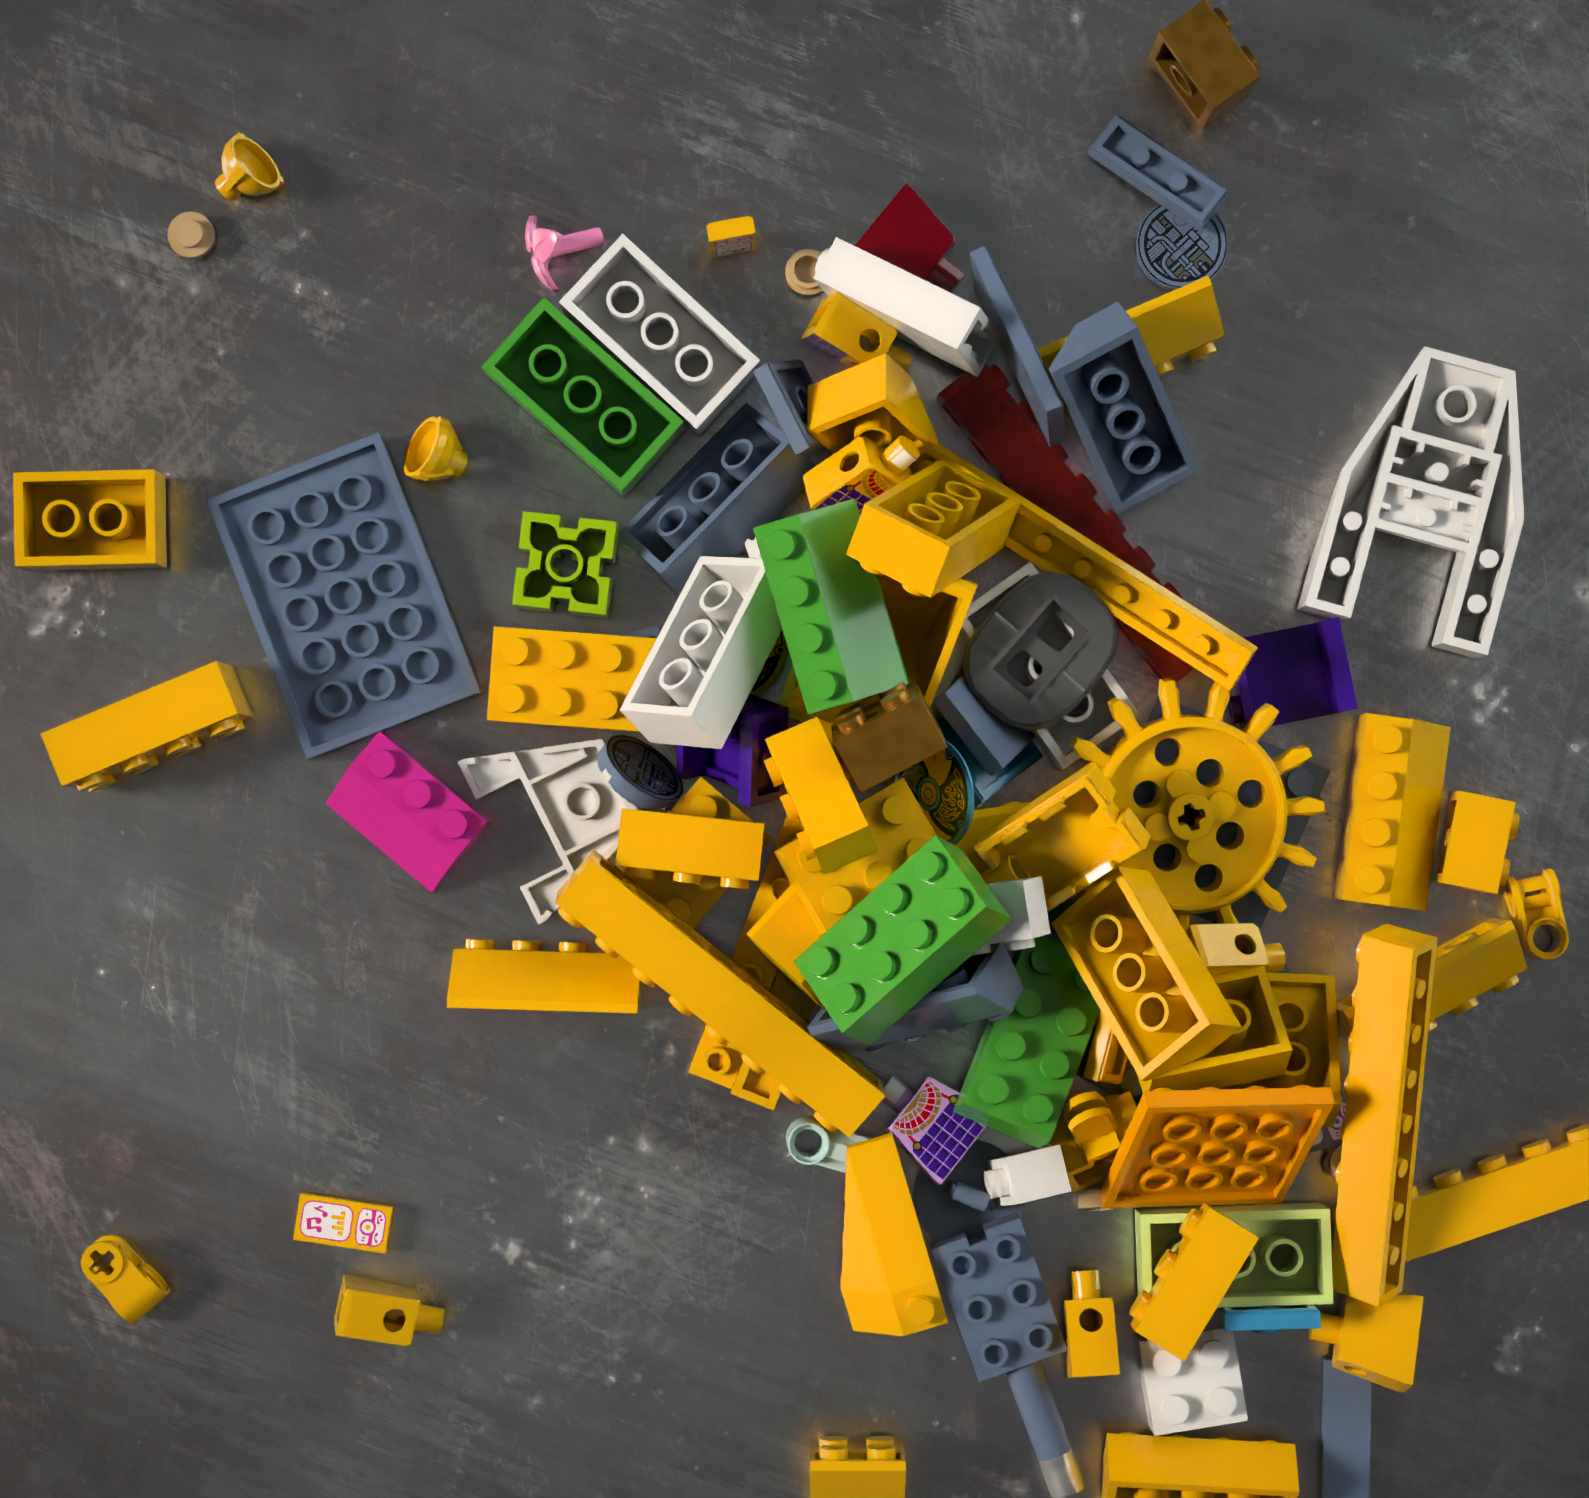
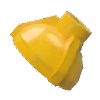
(246, 169)
(434, 452)

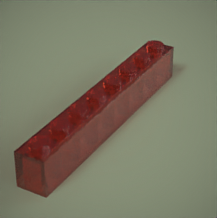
(1024, 462)

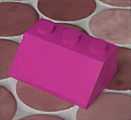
(407, 811)

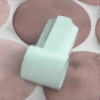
(831, 1149)

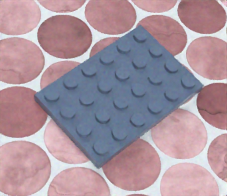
(344, 595)

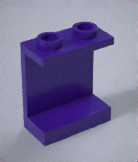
(1297, 672)

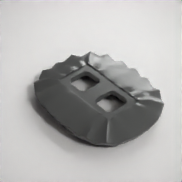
(1014, 628)

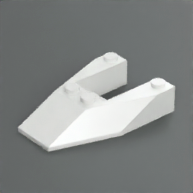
(1440, 473)

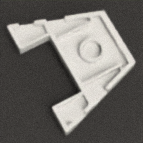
(571, 800)

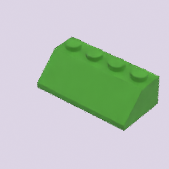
(829, 608)

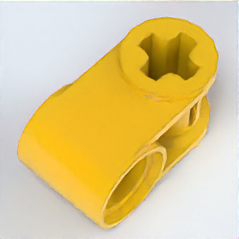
(1537, 911)
(127, 1281)

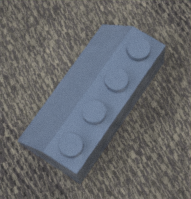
(1121, 409)
(718, 497)
(976, 990)

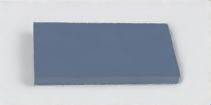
(1018, 346)

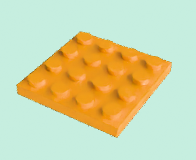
(1215, 1146)

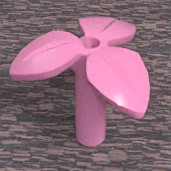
(547, 243)

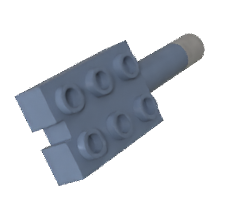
(1009, 1331)

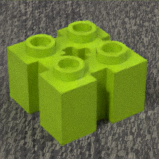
(543, 584)

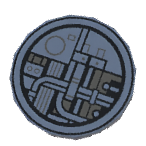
(1178, 253)
(640, 773)

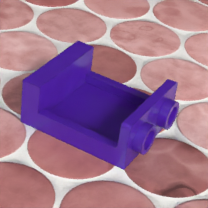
(742, 755)

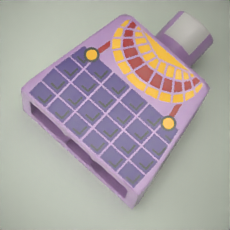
(928, 1126)

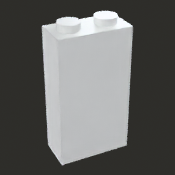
(911, 305)

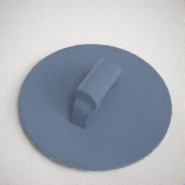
(962, 1198)

